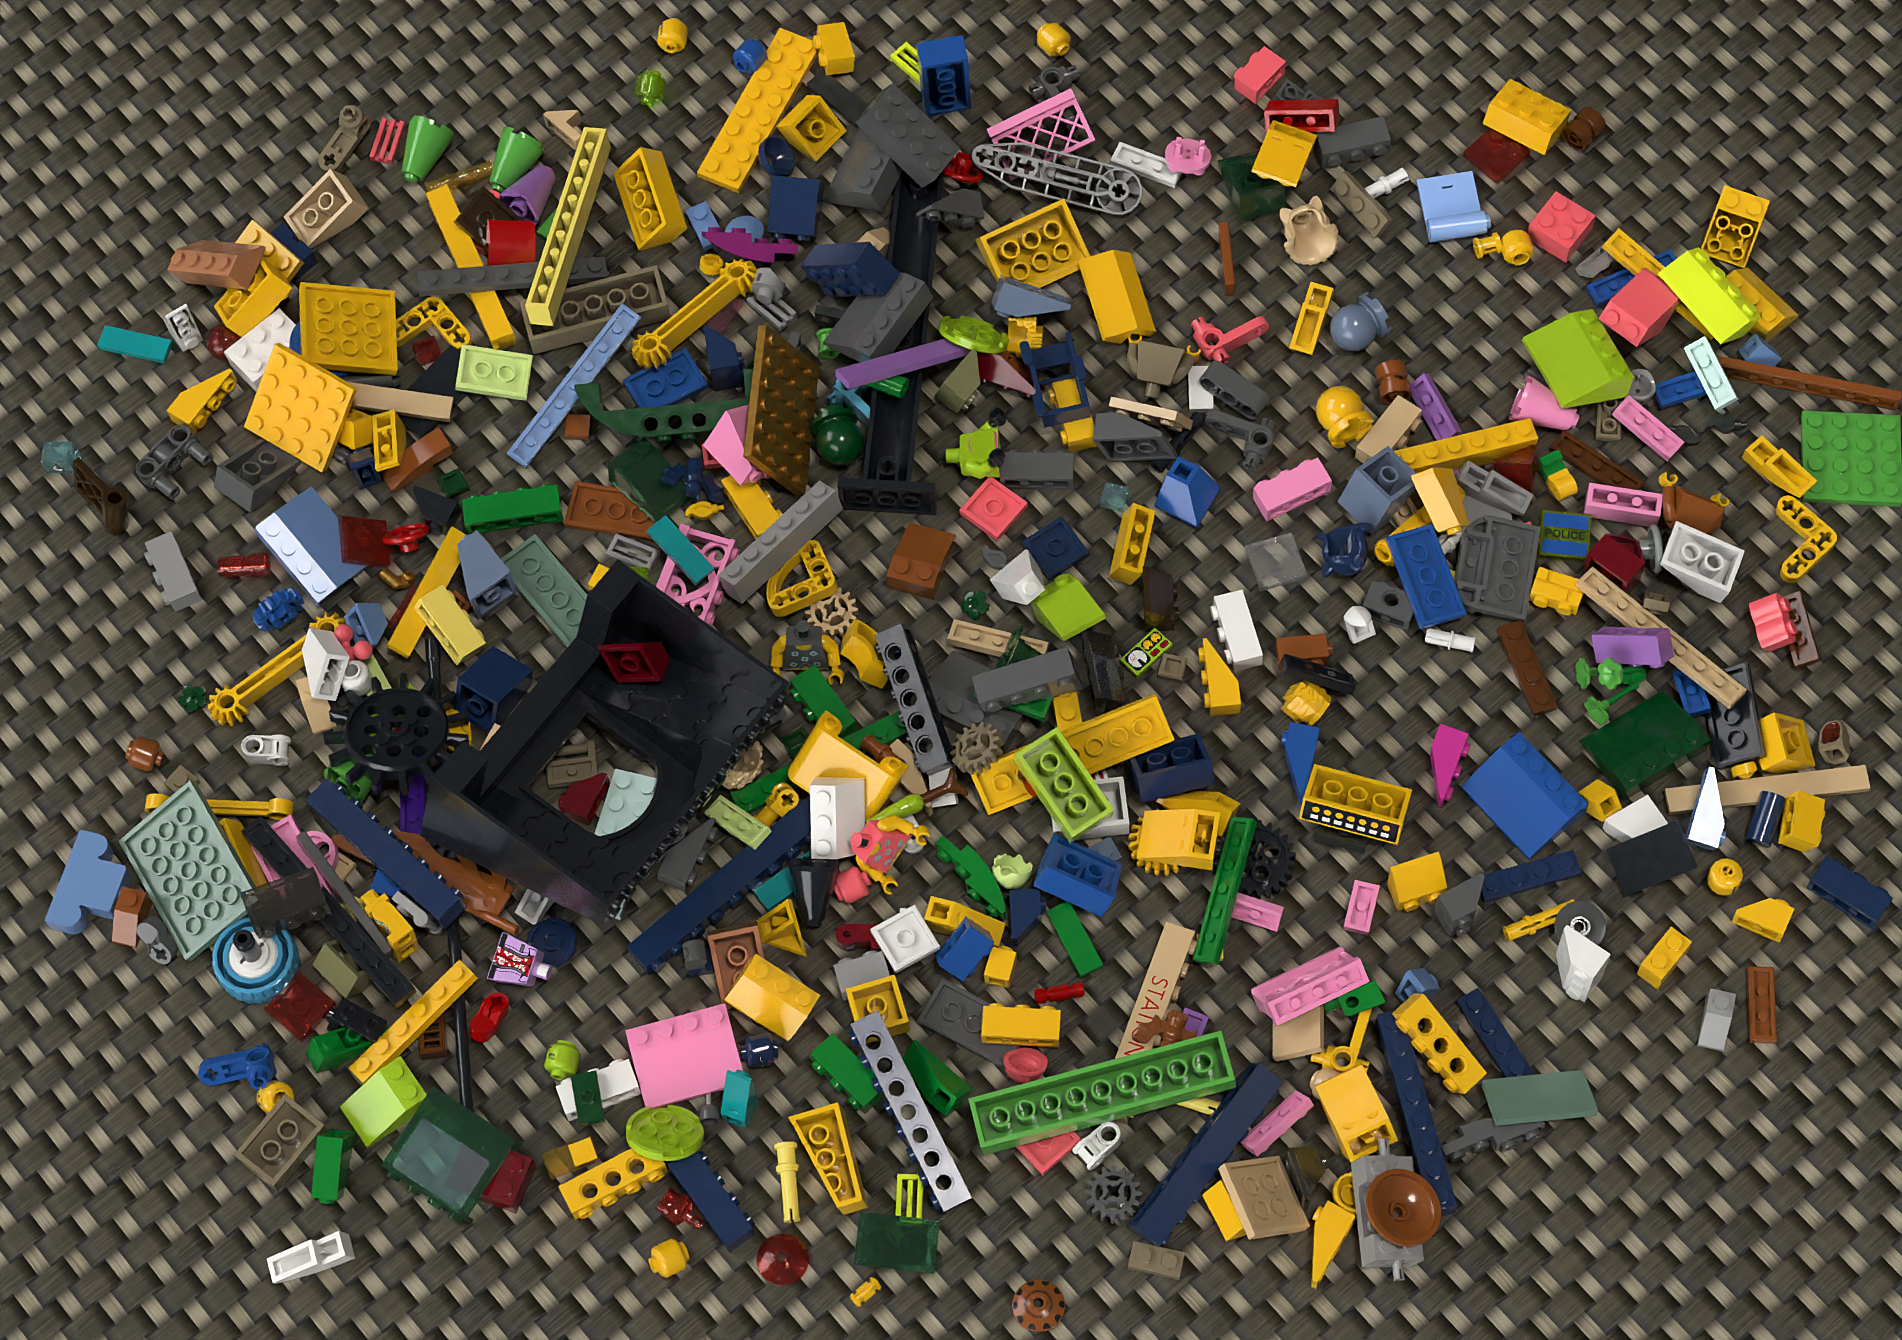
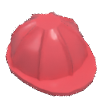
(1025, 1064)

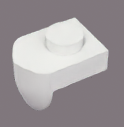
(1358, 624)

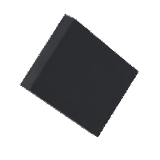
(1651, 858)

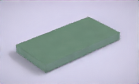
(1539, 1097)

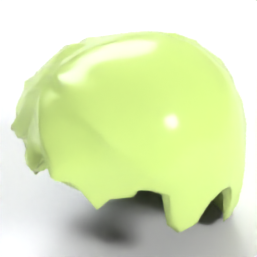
(1011, 871)

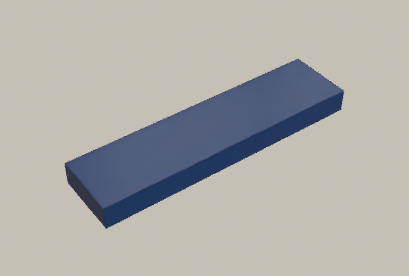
(1606, 288)

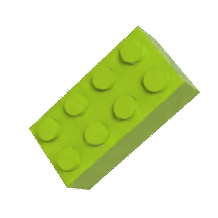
(1063, 785)

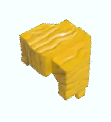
(1024, 329)
(1305, 702)

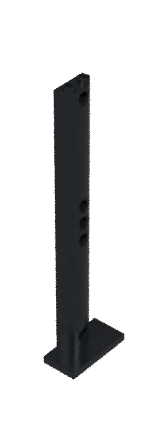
(892, 418)

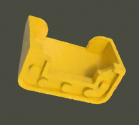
(832, 757)

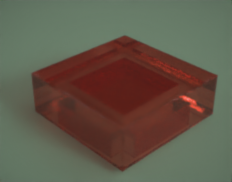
(427, 350)

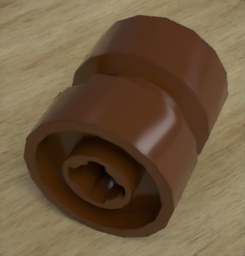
(1583, 128)

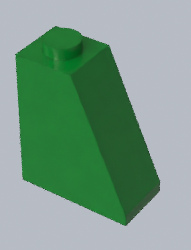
(332, 1164)

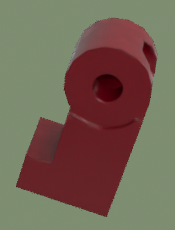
(856, 936)

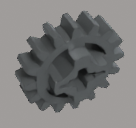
(1121, 1186)

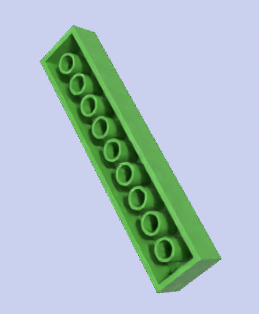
(1102, 1092)

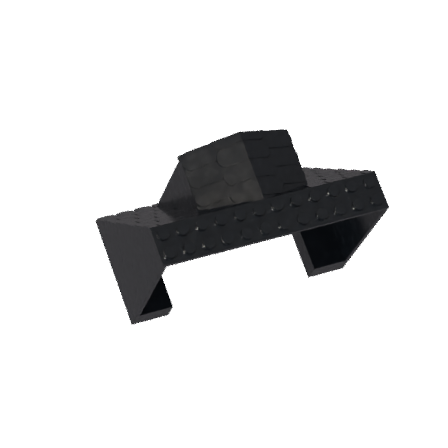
(684, 725)

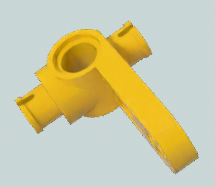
(1351, 1053)

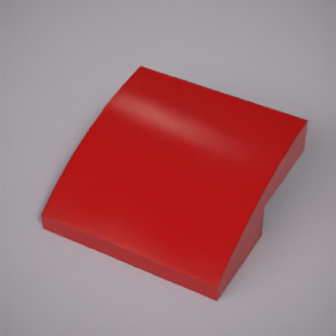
(510, 242)

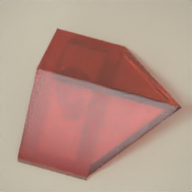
(1519, 467)

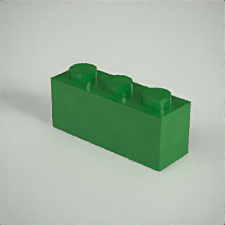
(818, 696)
(846, 1073)

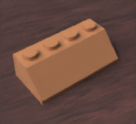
(217, 263)

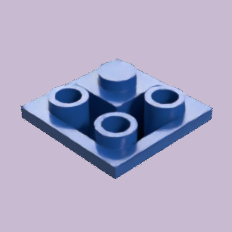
(1187, 492)

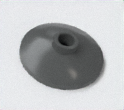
(1587, 915)

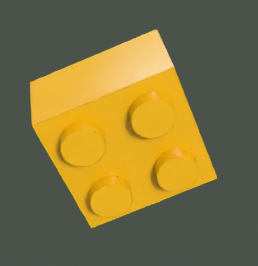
(880, 996)

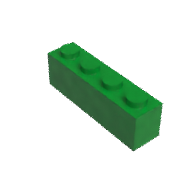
(512, 509)

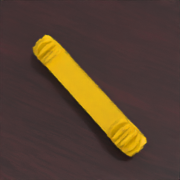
(656, 347)
(264, 678)

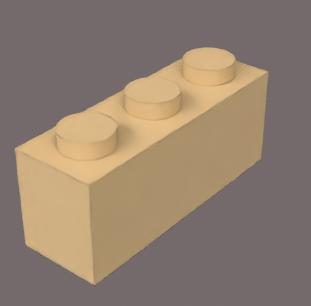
(1390, 429)

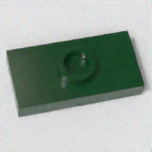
(587, 1098)

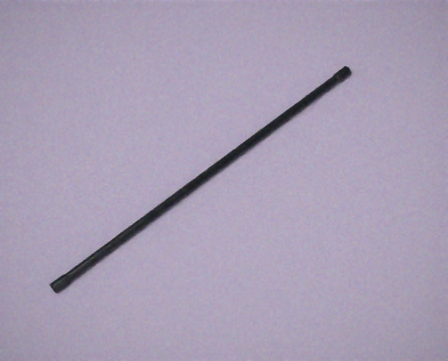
(433, 659)

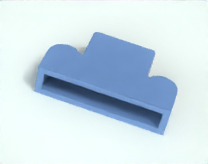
(87, 885)

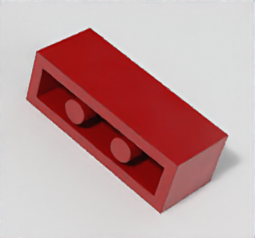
(1307, 115)

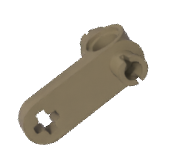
(352, 129)

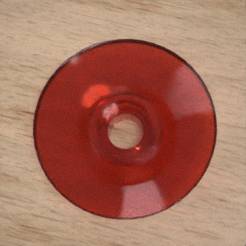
(785, 1271)

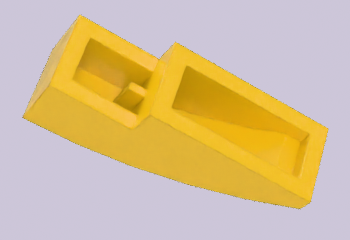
(1311, 318)
(1778, 467)

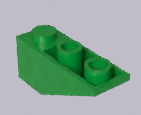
(336, 1048)
(936, 1081)

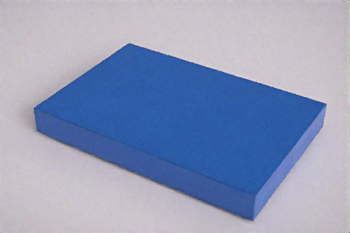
(668, 384)

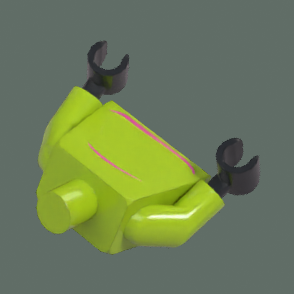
(980, 450)

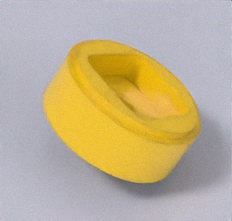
(711, 264)
(1744, 770)

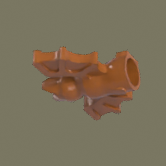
(1172, 1030)

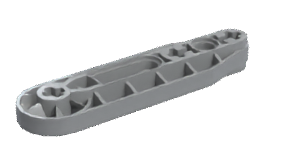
(1045, 173)

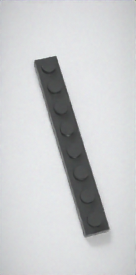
(501, 277)

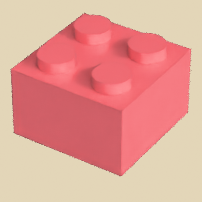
(1561, 226)

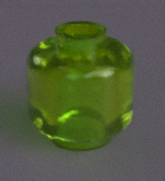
(649, 87)

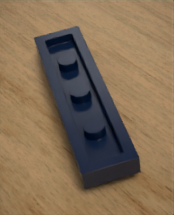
(1530, 876)
(1493, 1035)

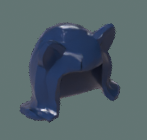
(1345, 549)

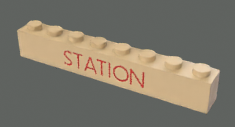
(1159, 988)

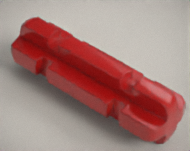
(1059, 992)

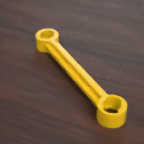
(274, 809)

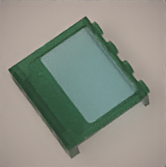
(448, 1154)

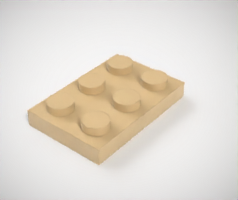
(1151, 414)

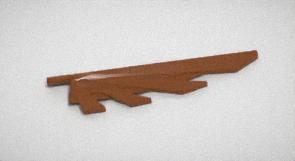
(483, 893)

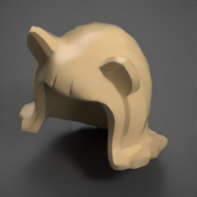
(1309, 233)

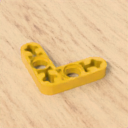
(433, 318)
(1811, 535)

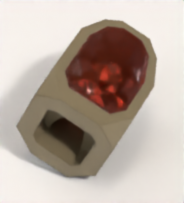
(1834, 742)

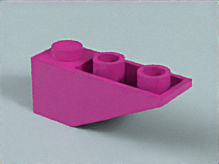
(1445, 756)

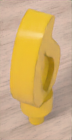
(703, 510)

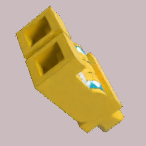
(390, 924)

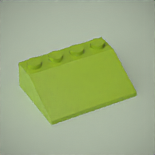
(1579, 360)

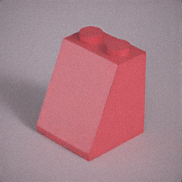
(1640, 308)

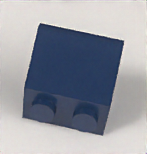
(724, 361)

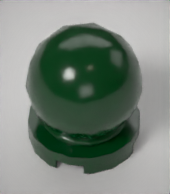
(837, 434)

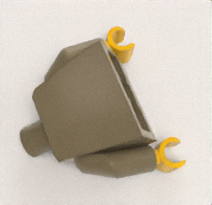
(1159, 364)

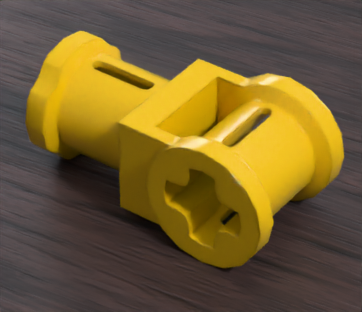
(776, 805)

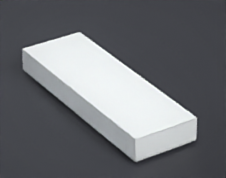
(1144, 164)

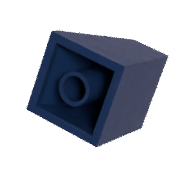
(795, 207)
(492, 688)

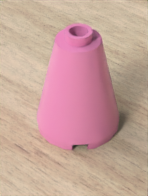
(1542, 407)

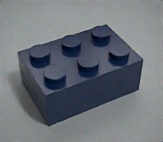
(1172, 768)

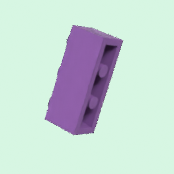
(1633, 645)

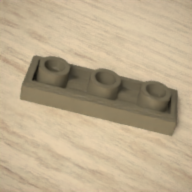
(1607, 426)

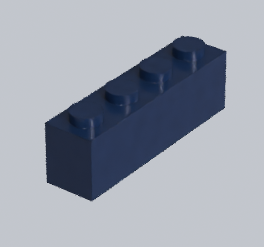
(712, 1200)

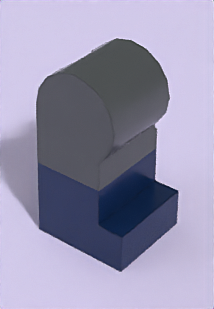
(697, 958)

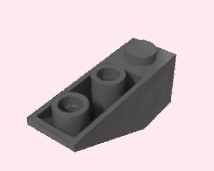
(958, 208)
(683, 858)

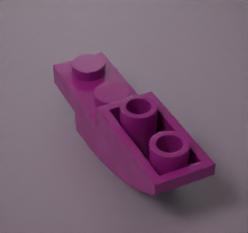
(740, 244)

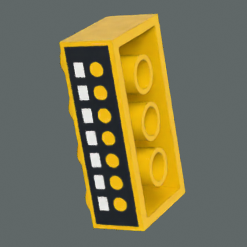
(1355, 804)

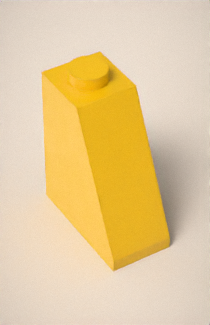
(1442, 499)

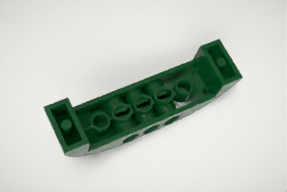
(633, 421)

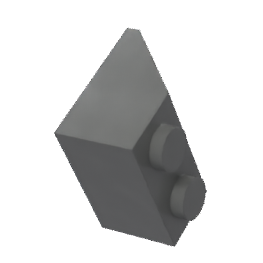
(1458, 906)

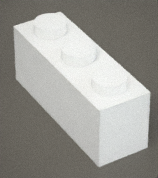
(1236, 631)
(615, 1082)

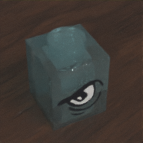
(59, 456)

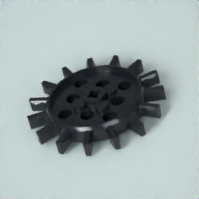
(395, 733)

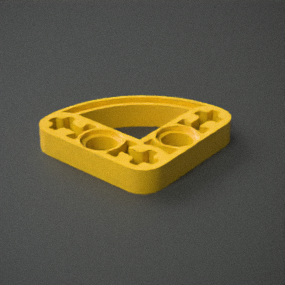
(813, 585)

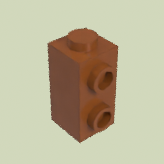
(1308, 647)

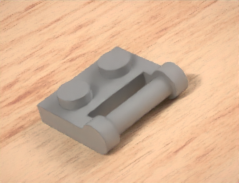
(421, 918)

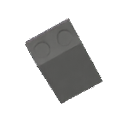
(1129, 440)
(255, 473)

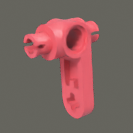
(1226, 342)

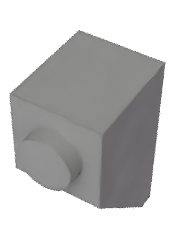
(1716, 1019)

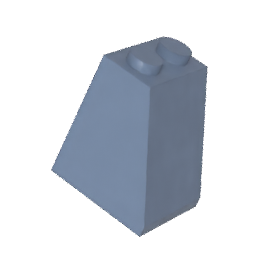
(1378, 489)
(485, 574)

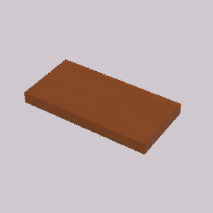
(606, 512)

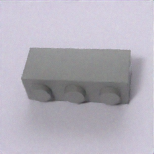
(172, 572)

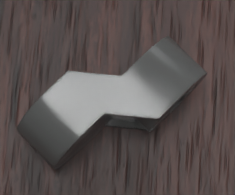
(159, 945)

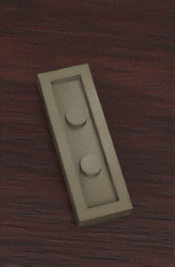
(1361, 204)

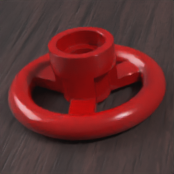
(962, 165)
(406, 536)

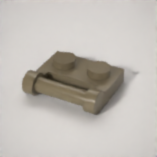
(570, 771)

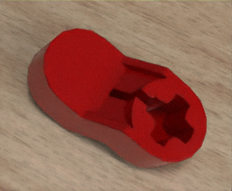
(489, 1017)

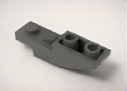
(1482, 1132)

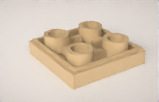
(1299, 1035)

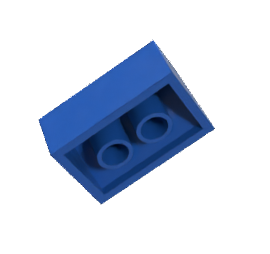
(1078, 875)

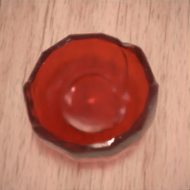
(220, 339)

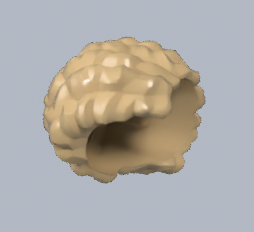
(747, 768)

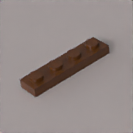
(1527, 668)

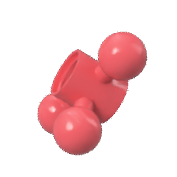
(360, 651)

